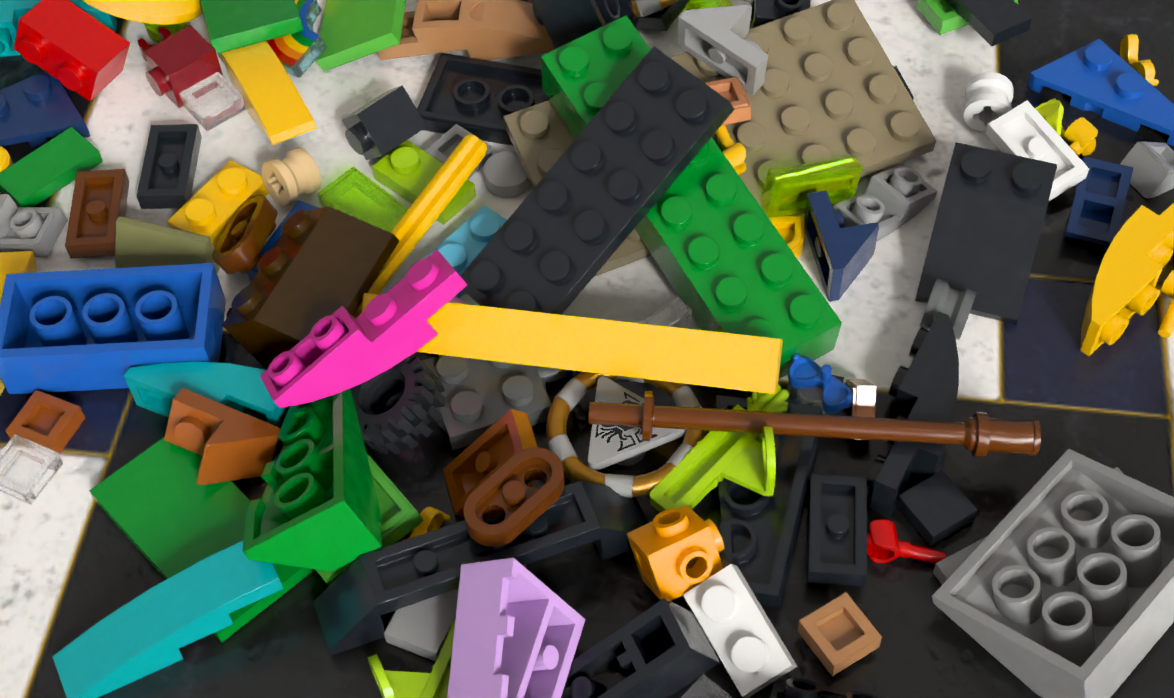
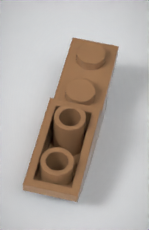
(480, 26)

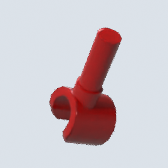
(885, 547)

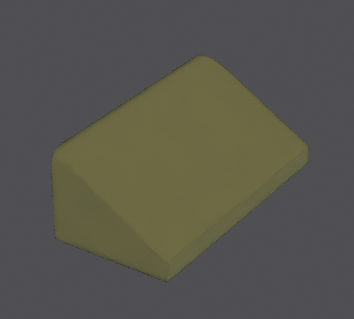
(152, 244)

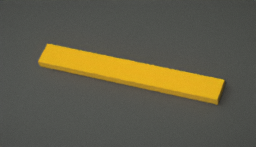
(605, 346)

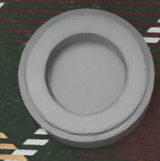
(505, 175)

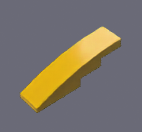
(268, 92)

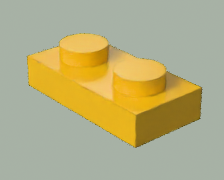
(217, 201)

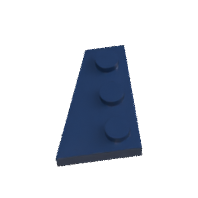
(37, 111)

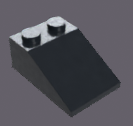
(988, 229)

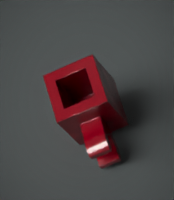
(178, 62)

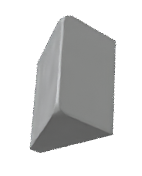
(1151, 168)

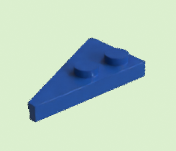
(1108, 86)

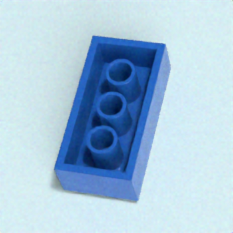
(97, 323)

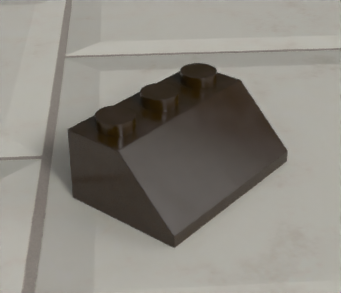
(309, 274)

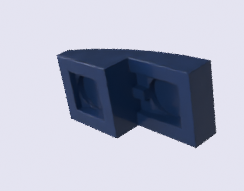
(1099, 202)

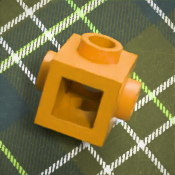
(676, 551)

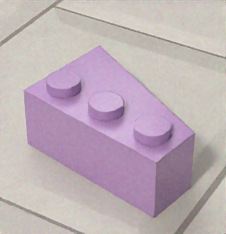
(510, 634)

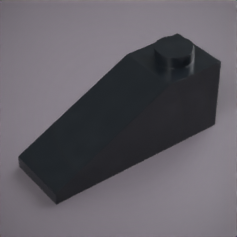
(644, 657)

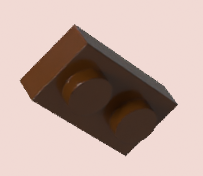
(95, 207)

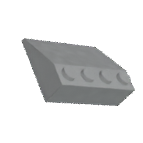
(1071, 581)

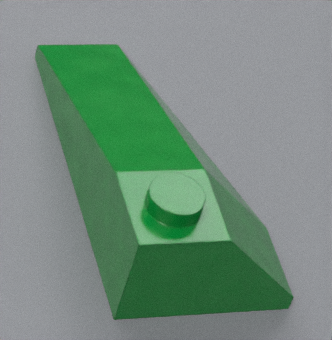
(318, 493)

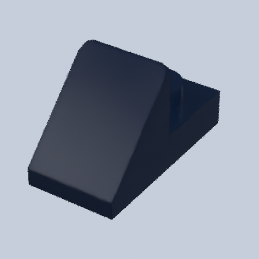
(837, 249)

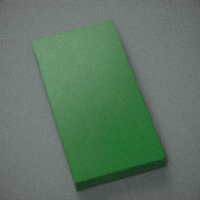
(180, 521)

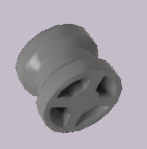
(951, 302)

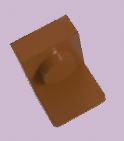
(228, 440)
(487, 455)

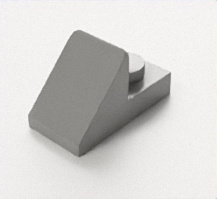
(719, 42)

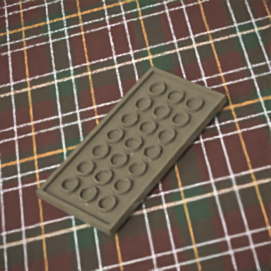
(821, 100)

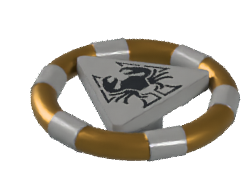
(617, 443)

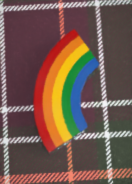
(302, 48)

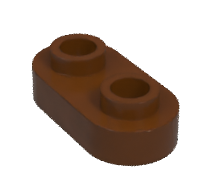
(245, 236)
(509, 497)

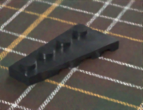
(763, 529)

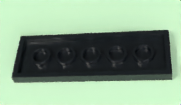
(598, 189)

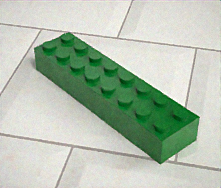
(707, 224)

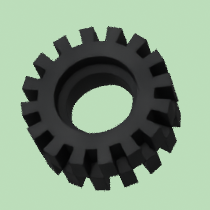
(408, 416)

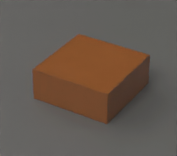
(47, 421)

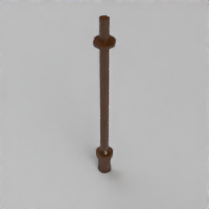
(976, 434)

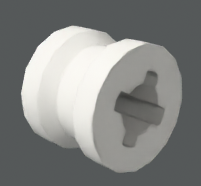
(987, 98)

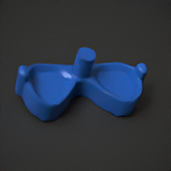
(808, 374)

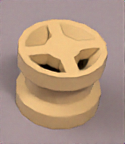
(291, 176)

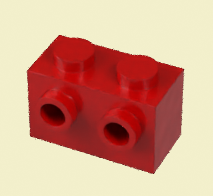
(71, 46)

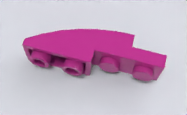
(350, 350)

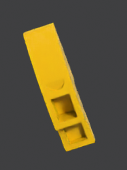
(1127, 277)

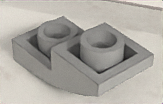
(889, 200)
(29, 227)

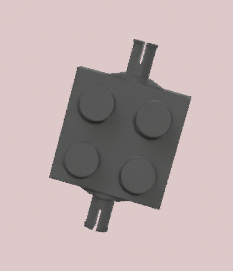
(485, 390)

